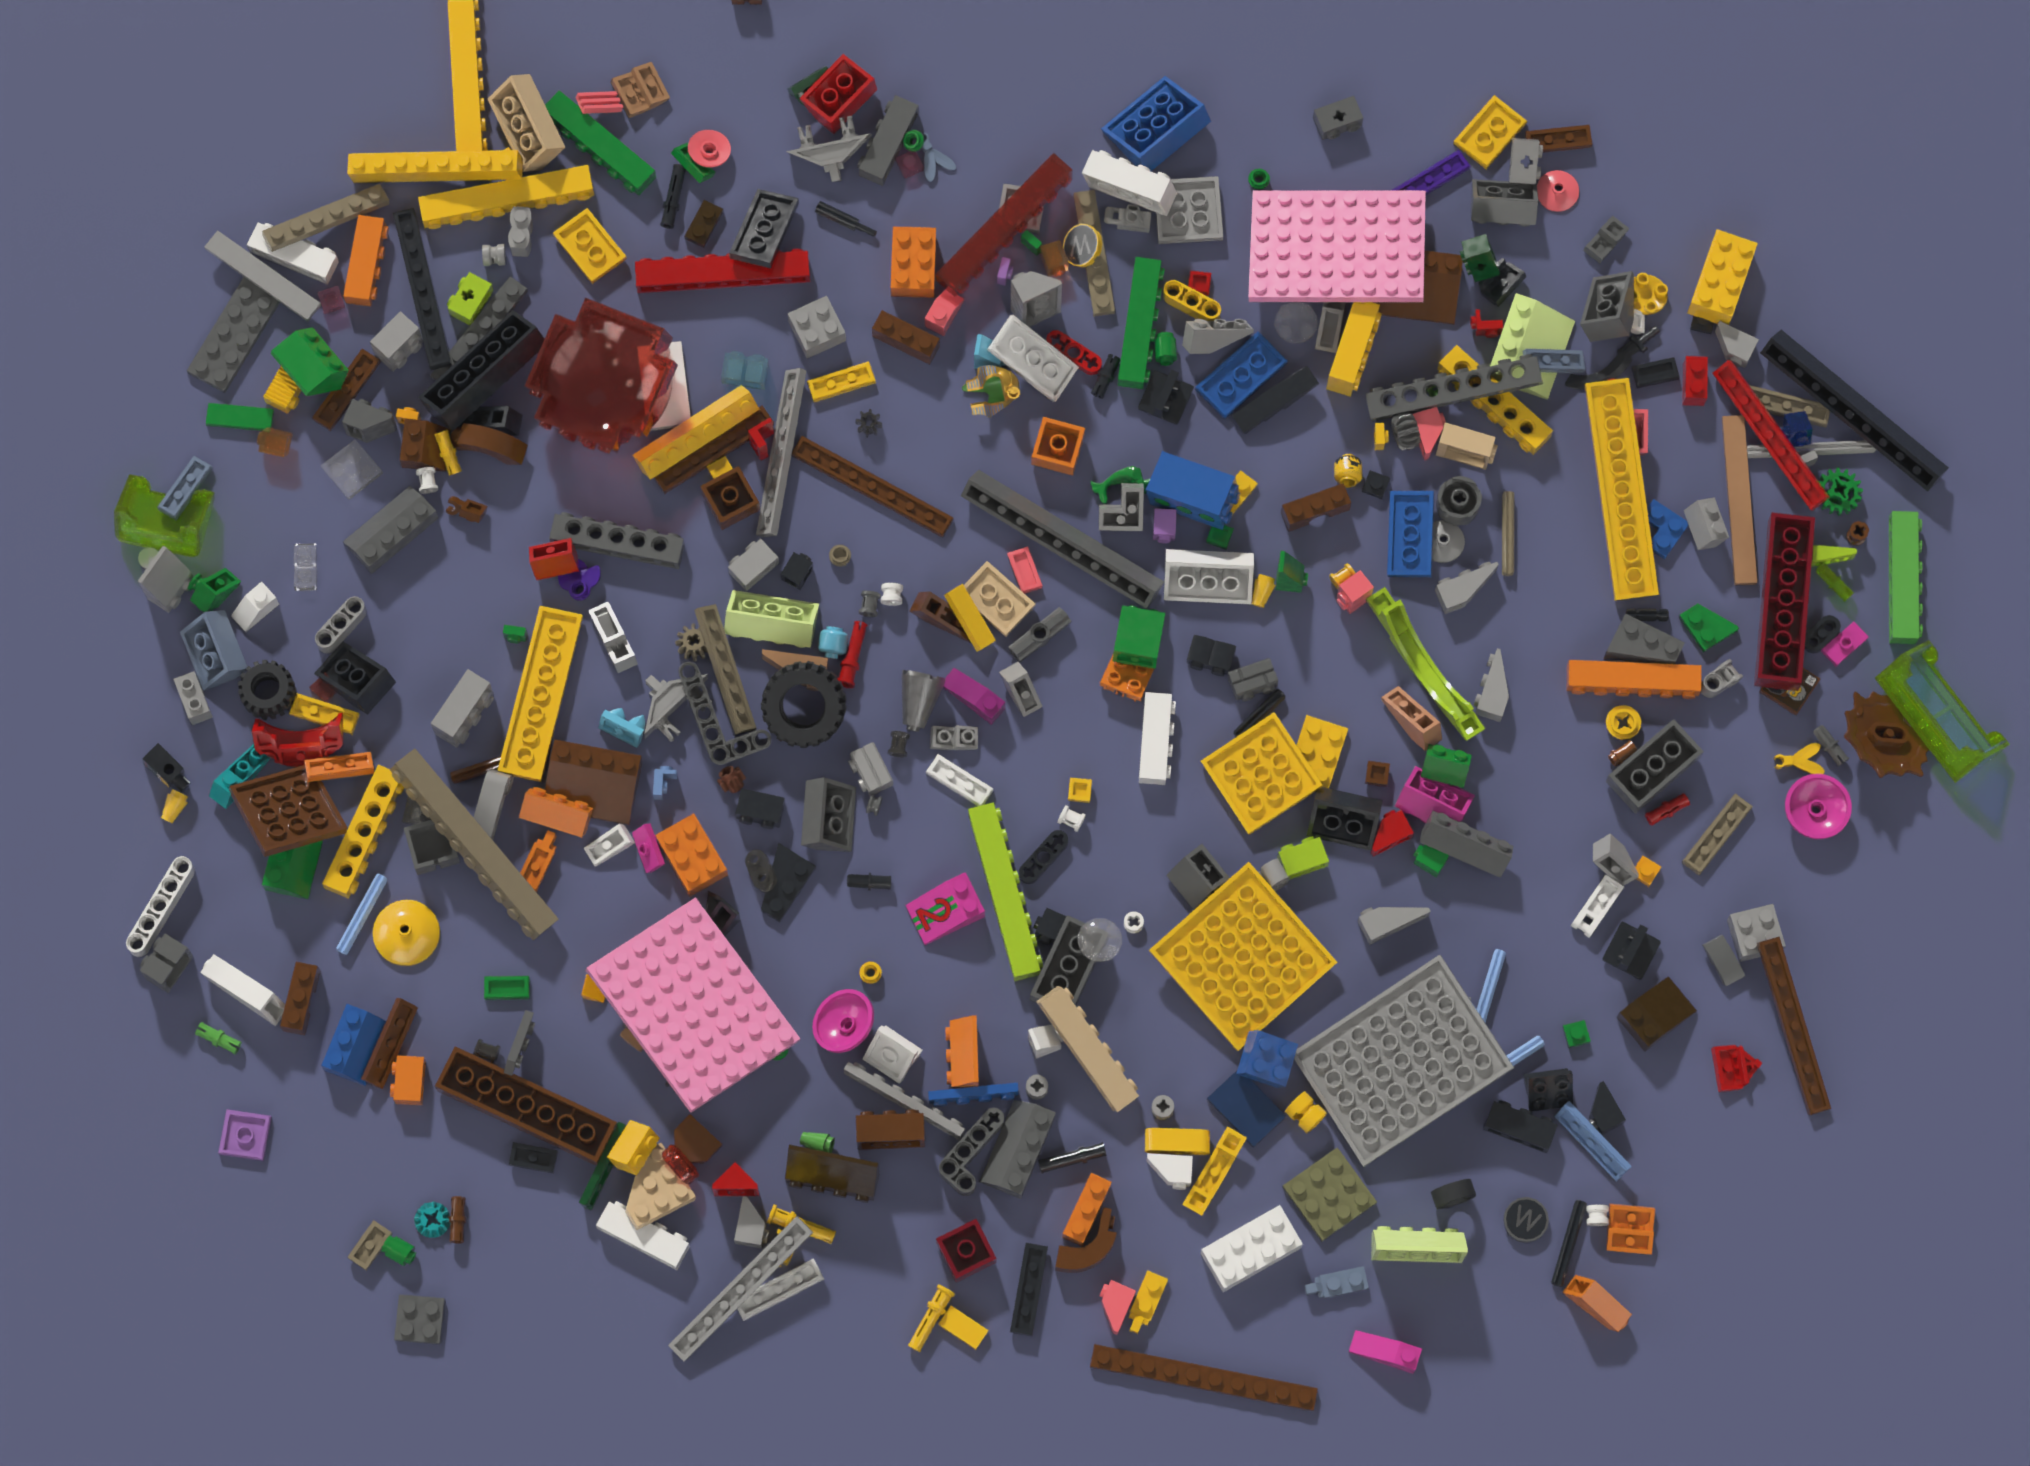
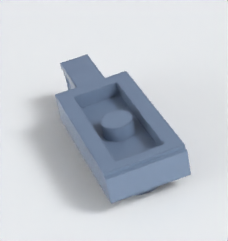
(1338, 1283)

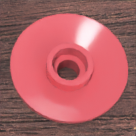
(709, 141)
(1557, 200)

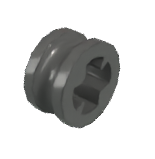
(874, 804)

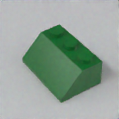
(310, 362)
(292, 871)

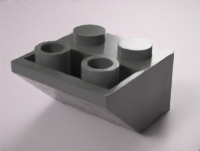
(368, 422)
(1197, 876)

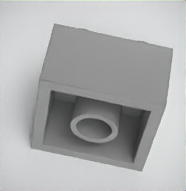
(816, 327)
(397, 342)
(1753, 927)

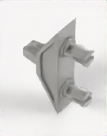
(831, 154)
(665, 700)

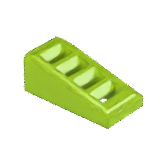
(1831, 554)

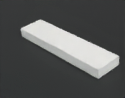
(781, 1289)

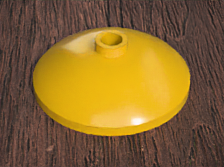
(407, 947)

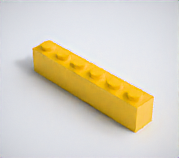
(695, 432)

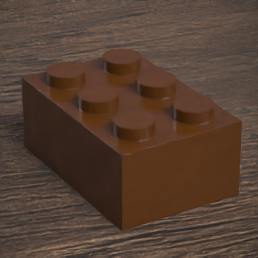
(890, 1130)

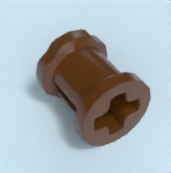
(1859, 527)

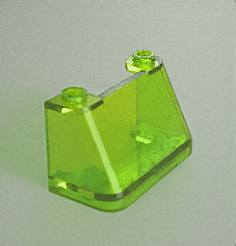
(143, 525)

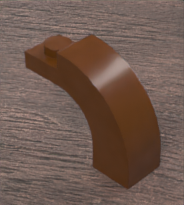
(490, 442)
(1085, 1258)

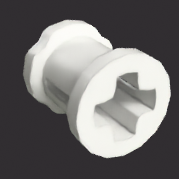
(427, 480)
(1071, 818)

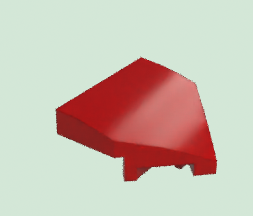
(1733, 1067)

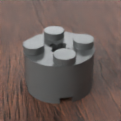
(1454, 512)

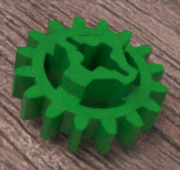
(1841, 501)

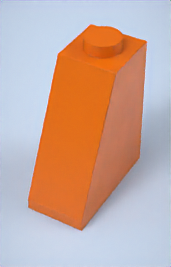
(1597, 1302)

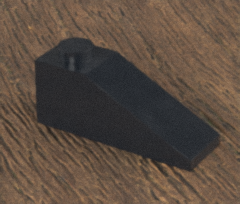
(498, 418)

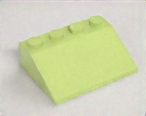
(1532, 327)
(1418, 1245)

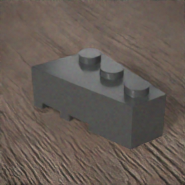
(1643, 643)

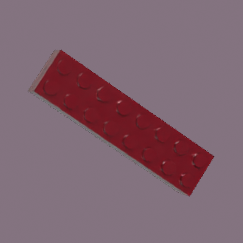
(1784, 601)

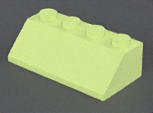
(771, 619)

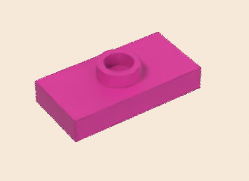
(1845, 644)
(648, 848)

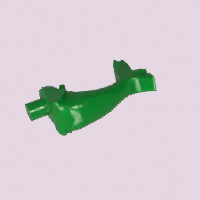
(1126, 475)

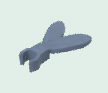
(932, 157)

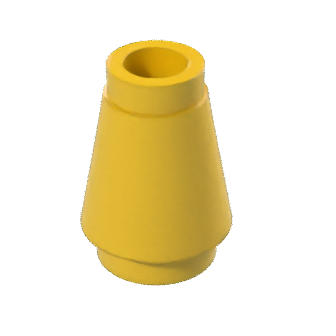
(1262, 590)
(174, 805)

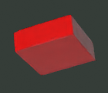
(1200, 281)

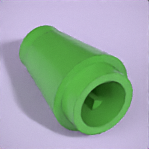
(817, 1141)

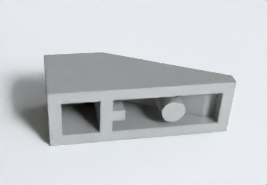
(1388, 920)

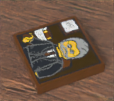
(1790, 699)

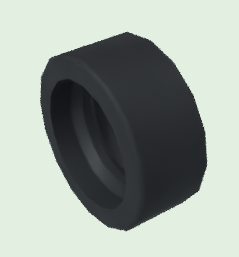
(1453, 1193)

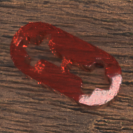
(680, 1164)

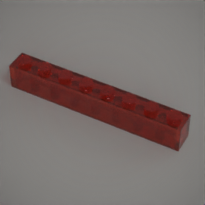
(1004, 225)

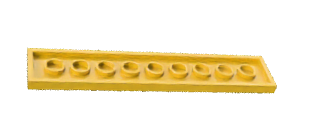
(1621, 489)

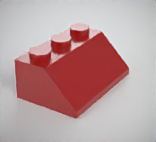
(839, 93)

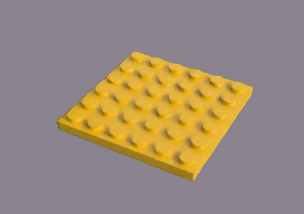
(1242, 956)

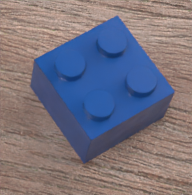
(1267, 1059)

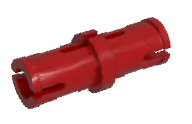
(1667, 809)

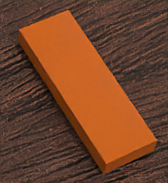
(339, 766)

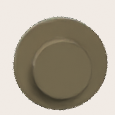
(840, 555)

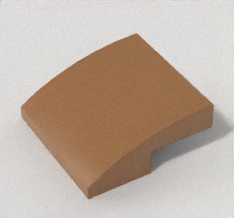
(640, 89)

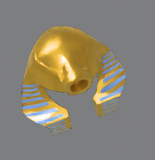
(998, 383)

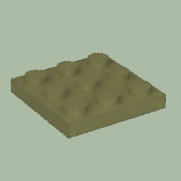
(1329, 1194)

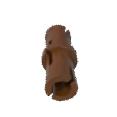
(457, 1219)

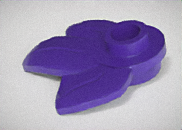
(584, 578)

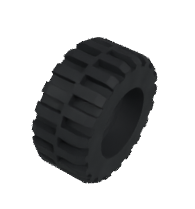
(795, 733)

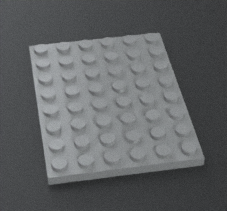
(1402, 1060)

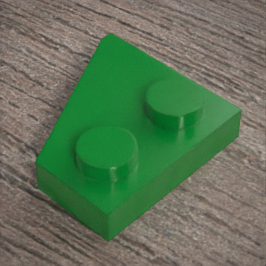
(1706, 626)

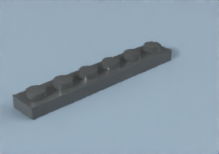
(495, 311)

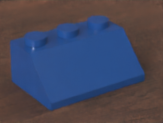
(353, 1044)

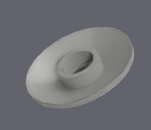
(1447, 551)

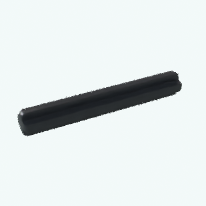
(1569, 1243)

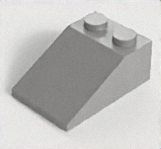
(165, 580)

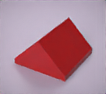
(735, 1183)

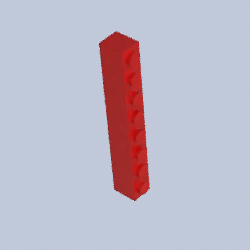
(718, 272)

